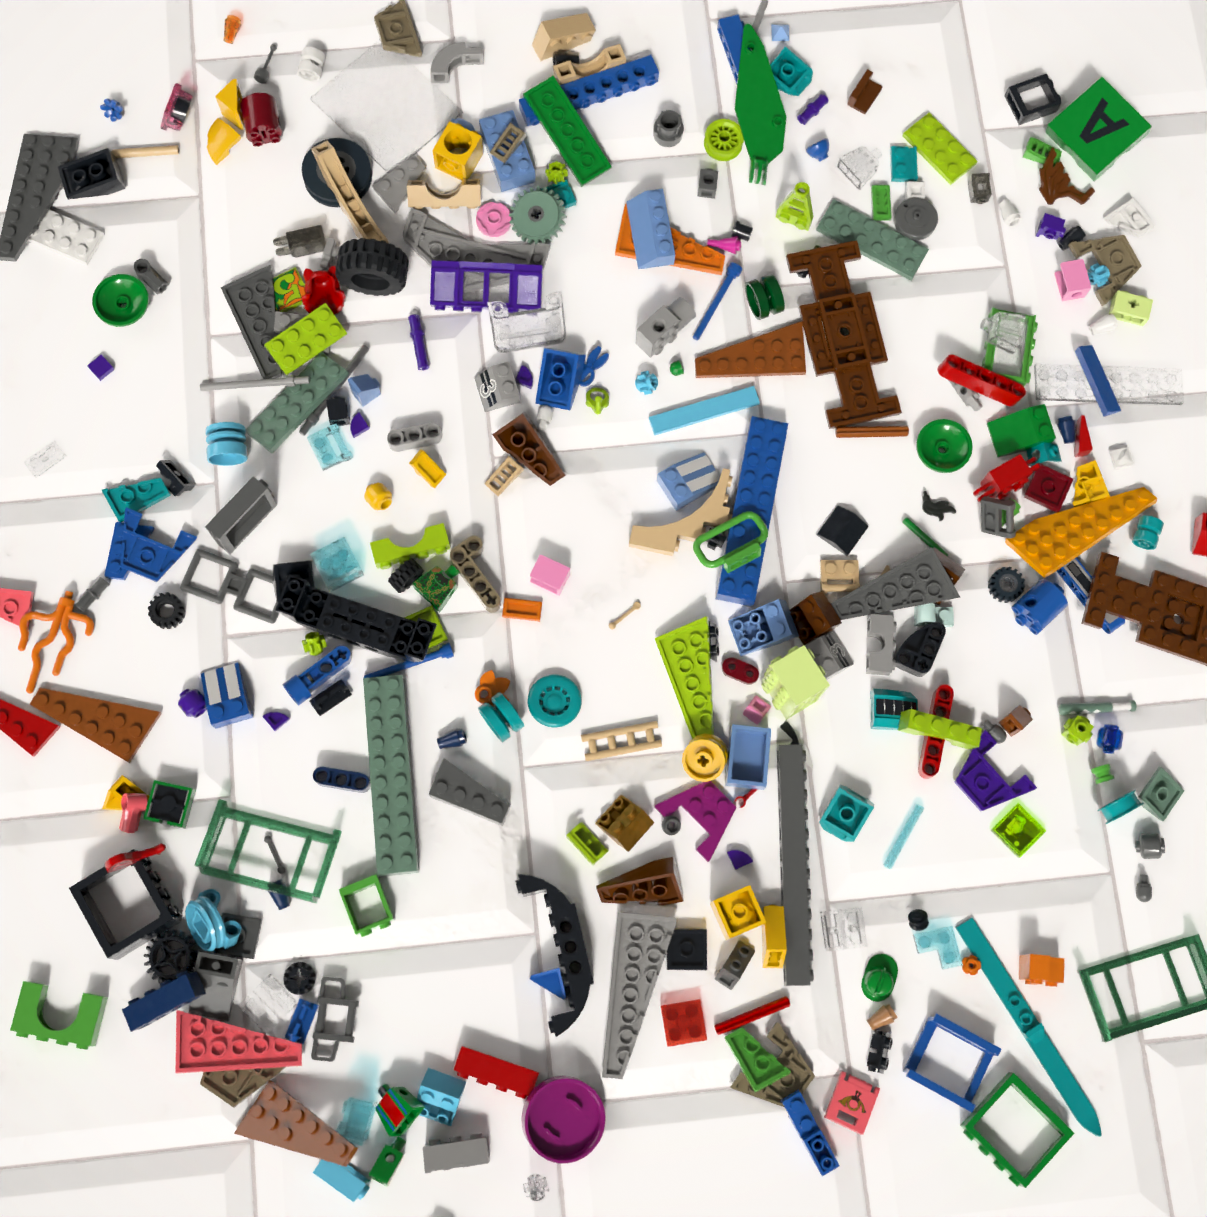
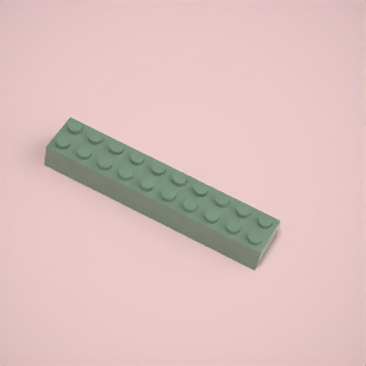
(390, 776)

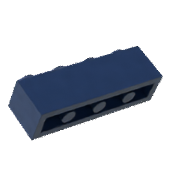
(163, 1000)

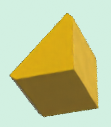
(229, 103)

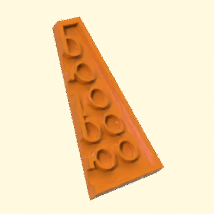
(687, 251)

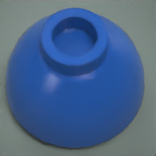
(819, 149)

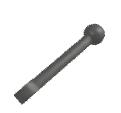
(281, 870)

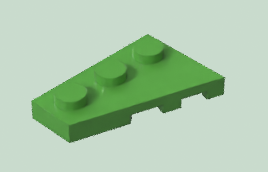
(756, 1062)

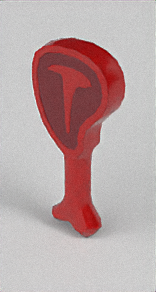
(125, 859)

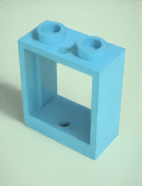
(343, 1179)

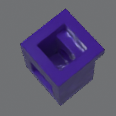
(1051, 227)

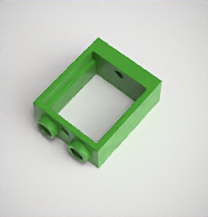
(358, 887)

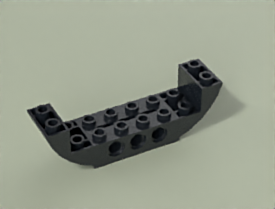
(354, 622)
(563, 912)

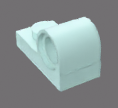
(929, 614)

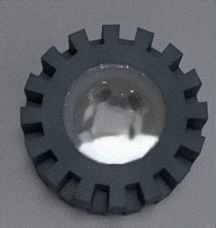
(1001, 589)

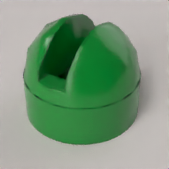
(676, 368)

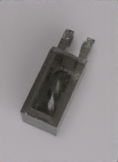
(301, 242)

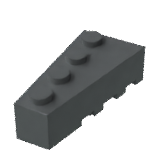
(463, 792)

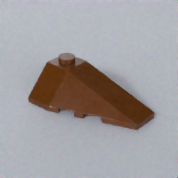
(651, 882)

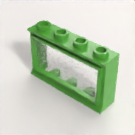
(1014, 365)

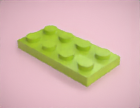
(939, 148)
(305, 339)

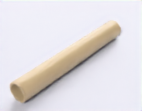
(146, 151)

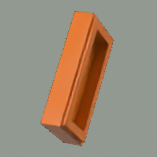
(522, 609)

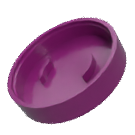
(563, 1119)

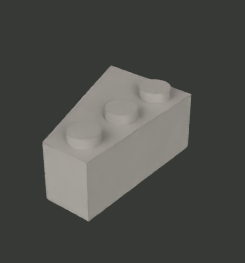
(455, 1153)

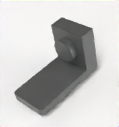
(735, 965)

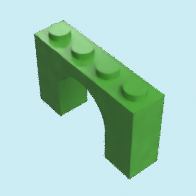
(30, 1020)

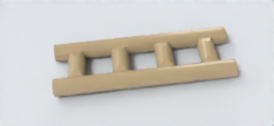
(610, 735)

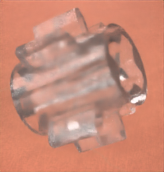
(536, 1187)

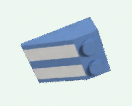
(688, 480)

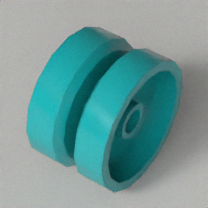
(503, 715)

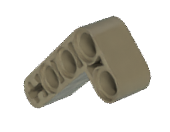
(478, 577)

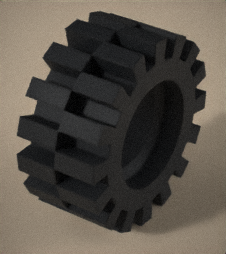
(405, 575)
(154, 610)

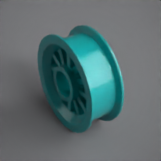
(1120, 806)

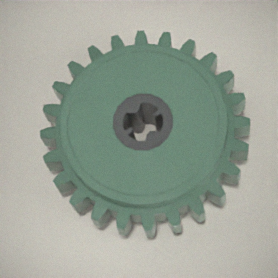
(549, 220)

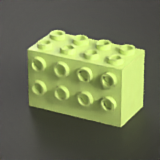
(794, 681)

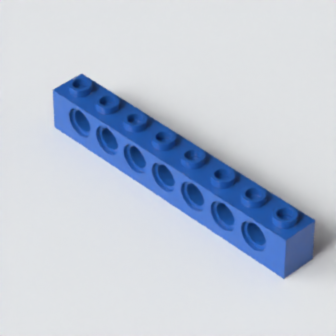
(611, 77)

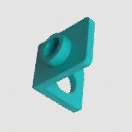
(1048, 452)

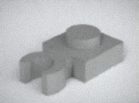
(330, 251)

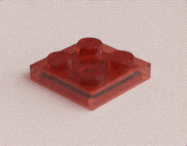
(683, 1022)

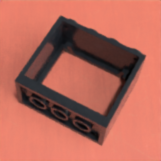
(161, 896)

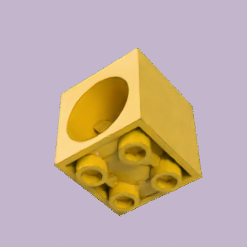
(458, 165)
(737, 912)

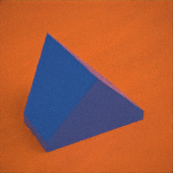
(551, 981)

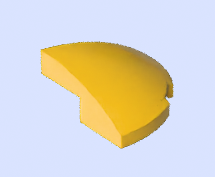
(221, 139)

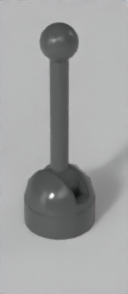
(261, 74)

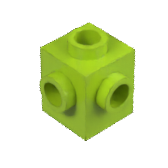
(1072, 729)

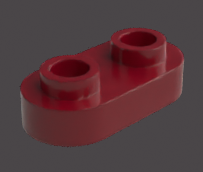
(740, 670)

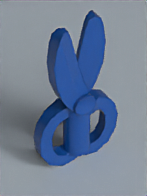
(592, 365)

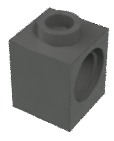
(707, 190)

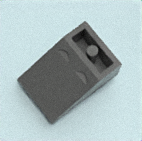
(220, 981)

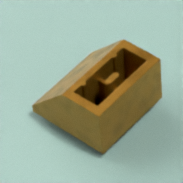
(625, 822)

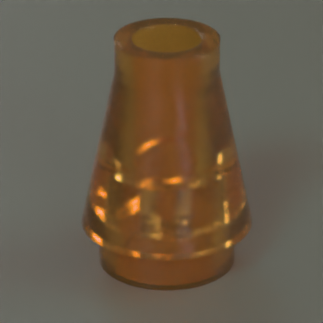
(231, 28)

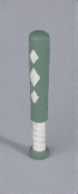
(1088, 708)

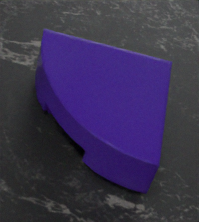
(524, 377)
(358, 425)
(276, 719)
(739, 858)

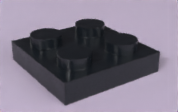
(687, 950)

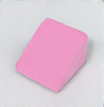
(756, 710)

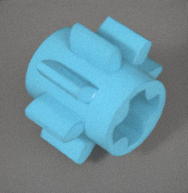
(1098, 274)
(646, 382)

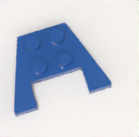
(148, 556)

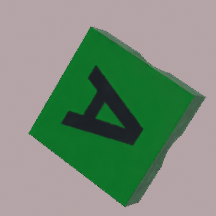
(1098, 128)

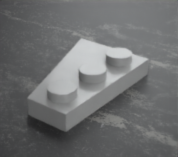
(393, 186)

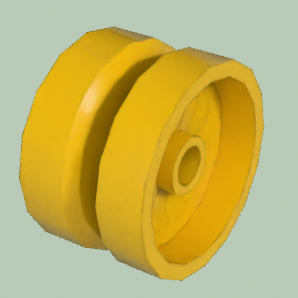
(715, 757)

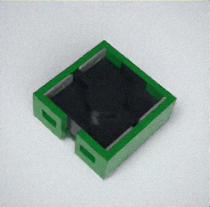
(169, 804)

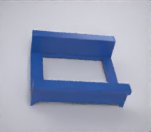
(919, 1049)

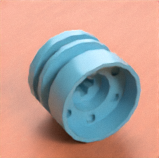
(226, 443)

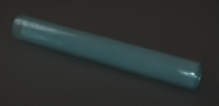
(903, 836)

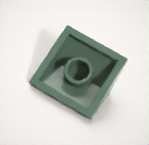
(1160, 794)

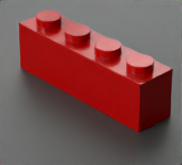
(495, 1071)

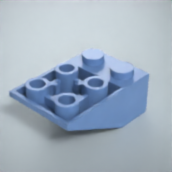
(763, 627)

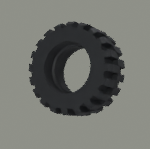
(372, 267)

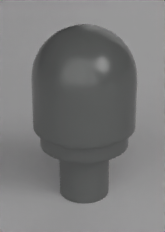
(995, 731)
(1143, 889)

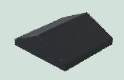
(843, 530)
(281, 571)

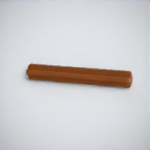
(872, 431)

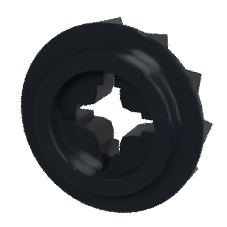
(306, 985)

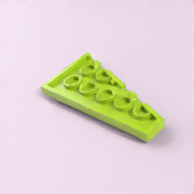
(689, 670)

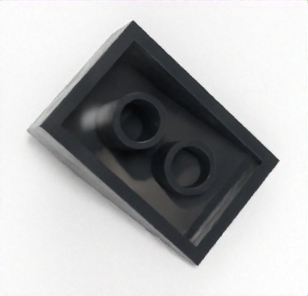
(92, 176)

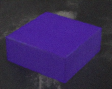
(100, 367)

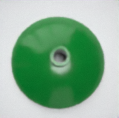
(115, 292)
(948, 436)

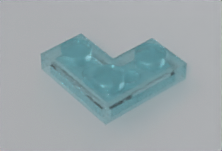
(944, 942)

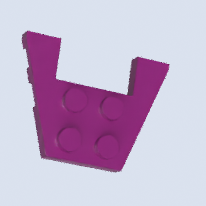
(708, 808)

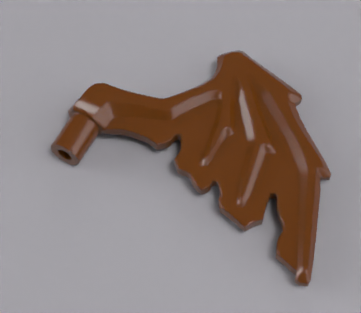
(1055, 183)

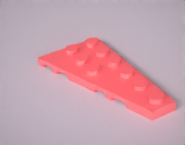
(219, 1046)

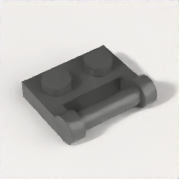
(992, 517)

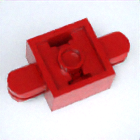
(1007, 477)

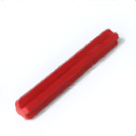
(752, 1015)

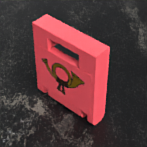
(854, 1099)

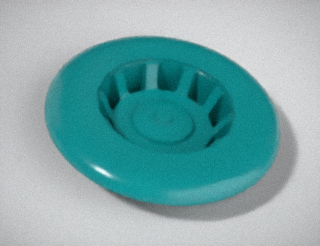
(554, 700)

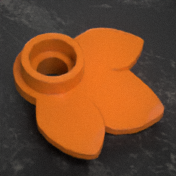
(492, 686)

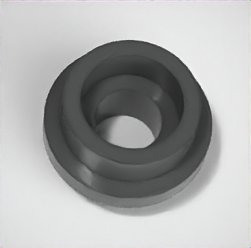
(676, 827)

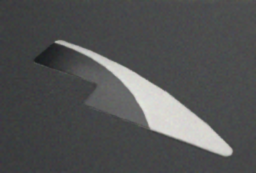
(791, 731)

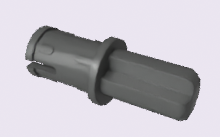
(92, 594)

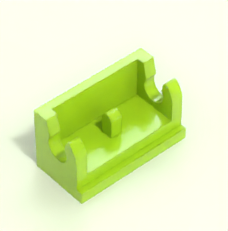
(587, 843)

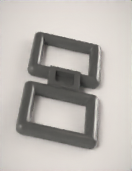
(231, 585)

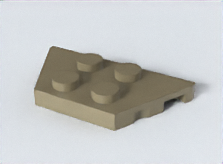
(397, 30)

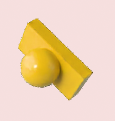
(427, 468)

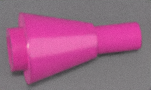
(730, 244)

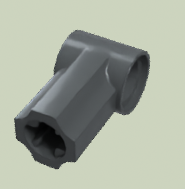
(150, 276)

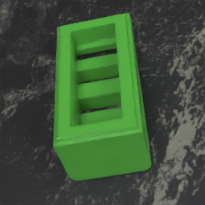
(1039, 145)

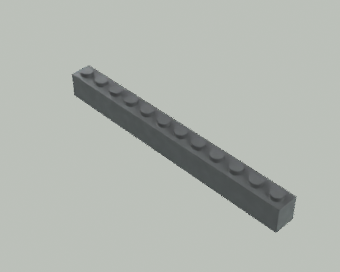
(793, 864)

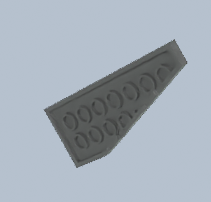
(33, 189)

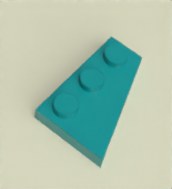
(135, 496)

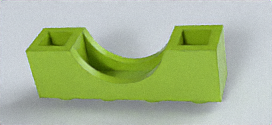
(433, 541)
(926, 724)

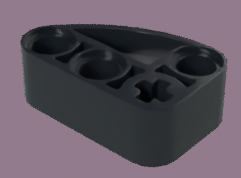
(914, 649)

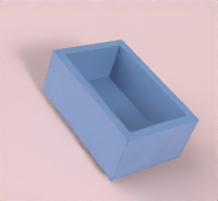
(748, 757)

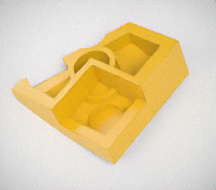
(1089, 484)

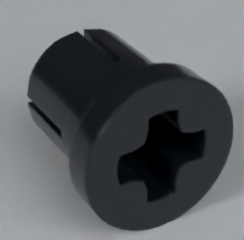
(742, 231)

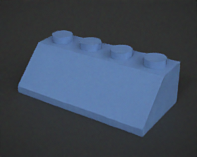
(651, 229)

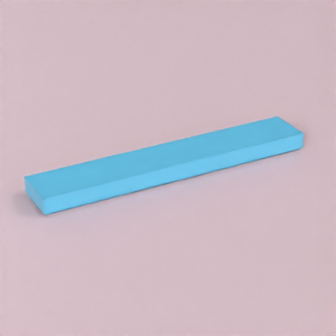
(704, 410)

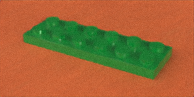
(567, 131)

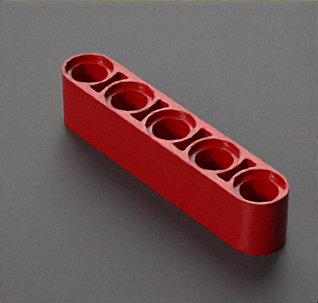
(981, 380)
(925, 757)

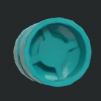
(1147, 533)

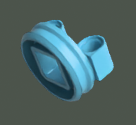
(207, 925)

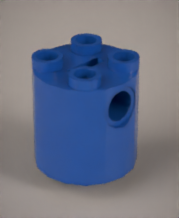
(1040, 605)

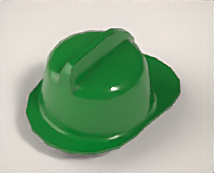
(879, 977)

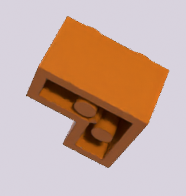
(1041, 968)

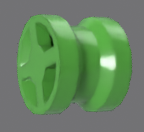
(1102, 774)

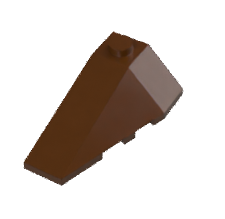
(527, 446)

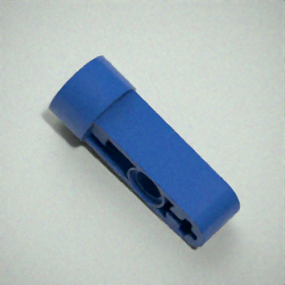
(300, 686)

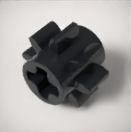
(716, 541)

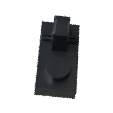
(178, 480)

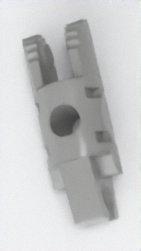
(969, 398)

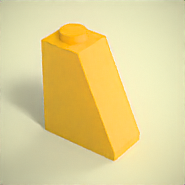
(773, 937)

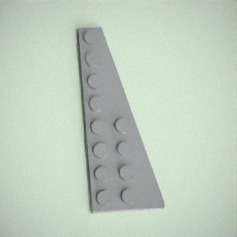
(637, 961)

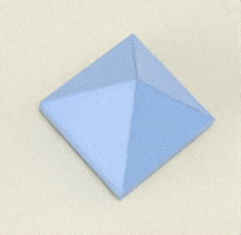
(780, 32)

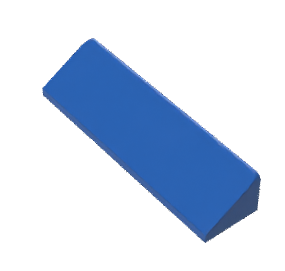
(1097, 380)

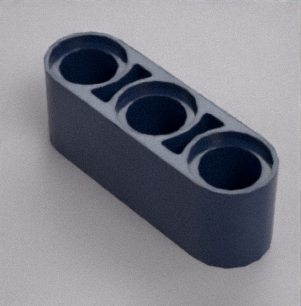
(349, 785)

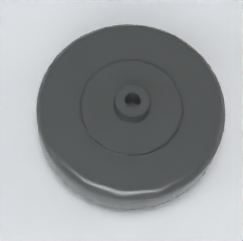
(915, 218)

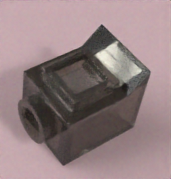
(979, 188)

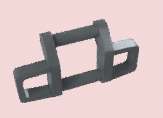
(318, 1034)

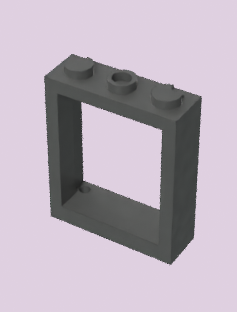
(241, 514)

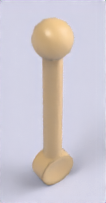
(636, 606)

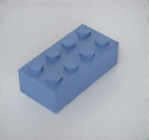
(518, 168)

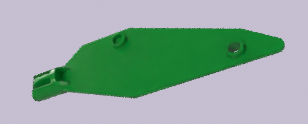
(758, 106)

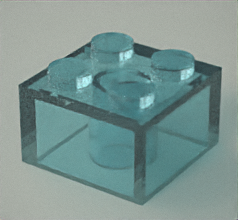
(337, 564)
(357, 1119)

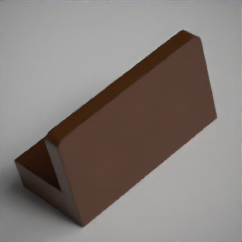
(864, 93)

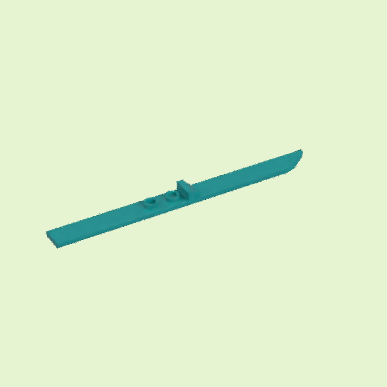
(1030, 1027)

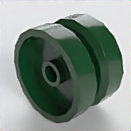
(764, 296)

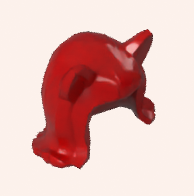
(322, 288)

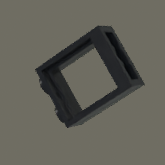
(1018, 107)

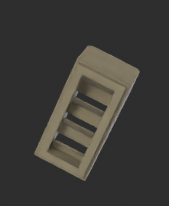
(502, 140)

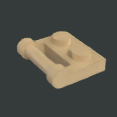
(839, 571)

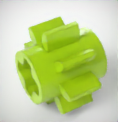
(556, 172)
(314, 643)

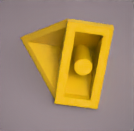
(115, 793)

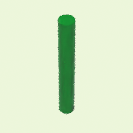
(923, 536)

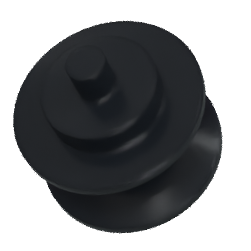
(918, 920)

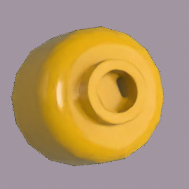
(378, 496)

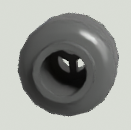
(1150, 846)

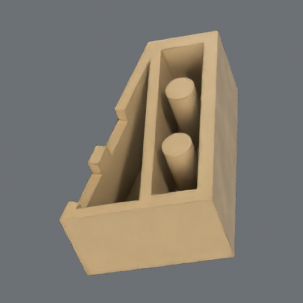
(562, 35)

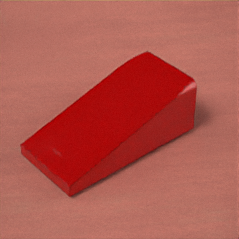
(1082, 438)

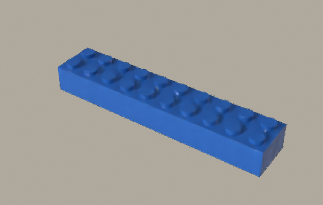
(756, 494)

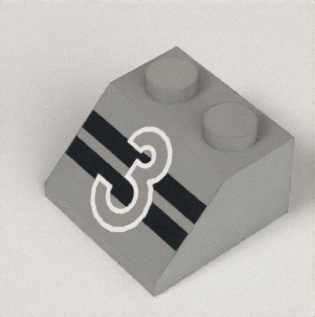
(497, 387)
(830, 654)

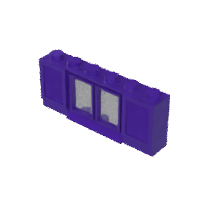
(475, 284)

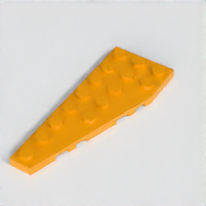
(1062, 536)

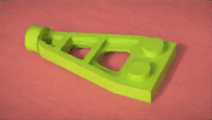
(799, 219)

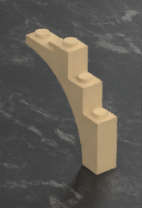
(345, 193)
(664, 538)

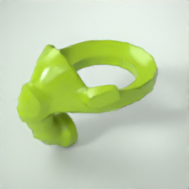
(599, 403)

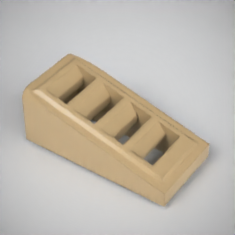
(504, 466)

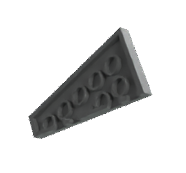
(254, 310)
(908, 585)

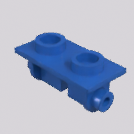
(301, 1021)

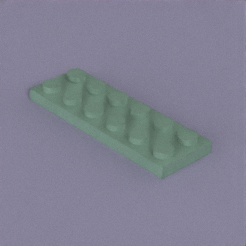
(873, 238)
(296, 403)

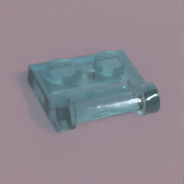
(323, 450)

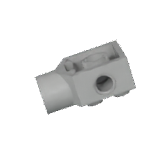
(664, 326)

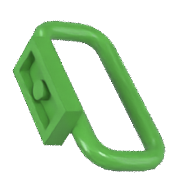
(740, 555)

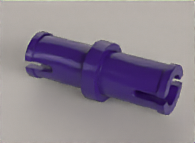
(812, 109)

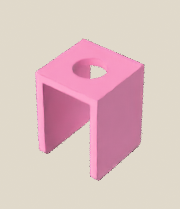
(1073, 280)
(549, 574)

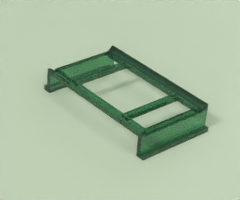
(214, 831)
(1199, 959)

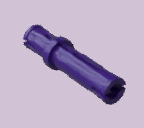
(418, 341)

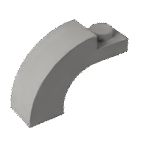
(452, 57)

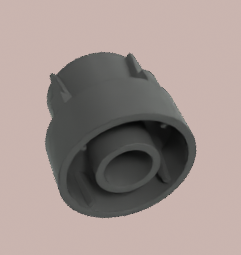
(668, 129)

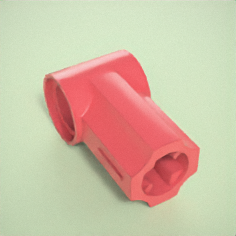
(132, 807)

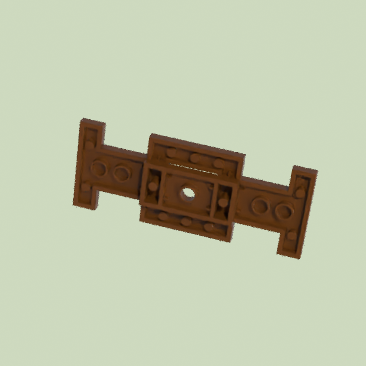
(849, 355)
(1151, 609)

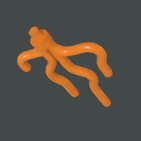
(61, 615)

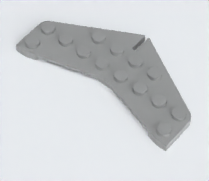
(439, 243)

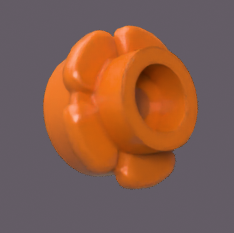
(966, 965)

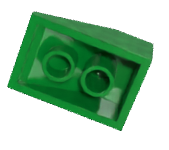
(1021, 430)

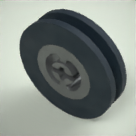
(355, 163)

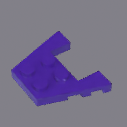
(982, 782)

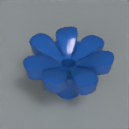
(113, 109)

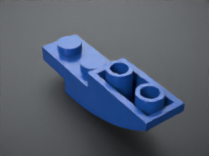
(810, 1133)

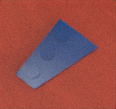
(113, 568)

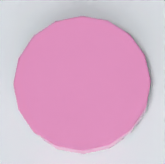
(493, 219)

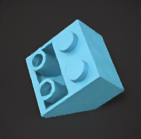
(440, 1096)

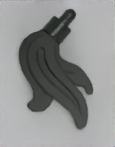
(936, 509)

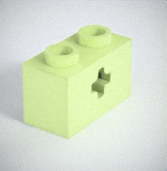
(1131, 307)

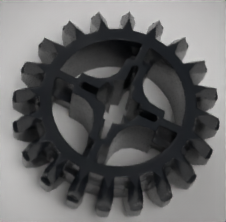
(166, 949)

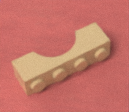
(607, 59)
(422, 195)

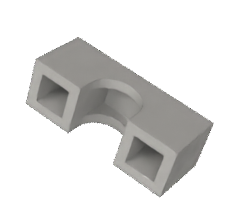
(882, 628)

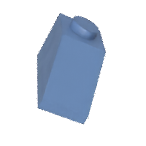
(364, 388)

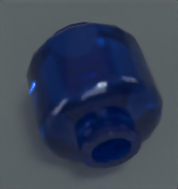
(1109, 738)

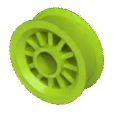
(719, 130)

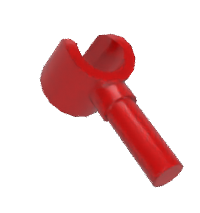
(745, 797)

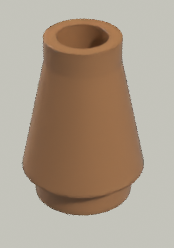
(882, 1017)

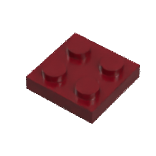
(1048, 488)

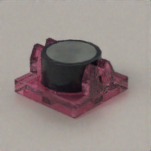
(176, 109)

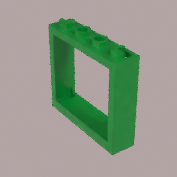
(986, 1148)

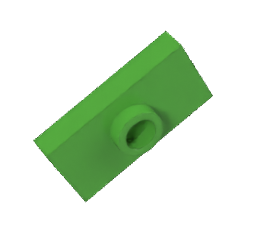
(881, 202)

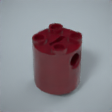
(261, 119)

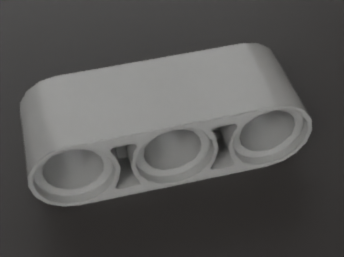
(405, 434)

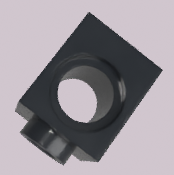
(338, 411)

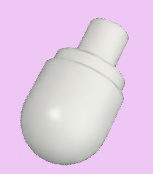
(544, 417)

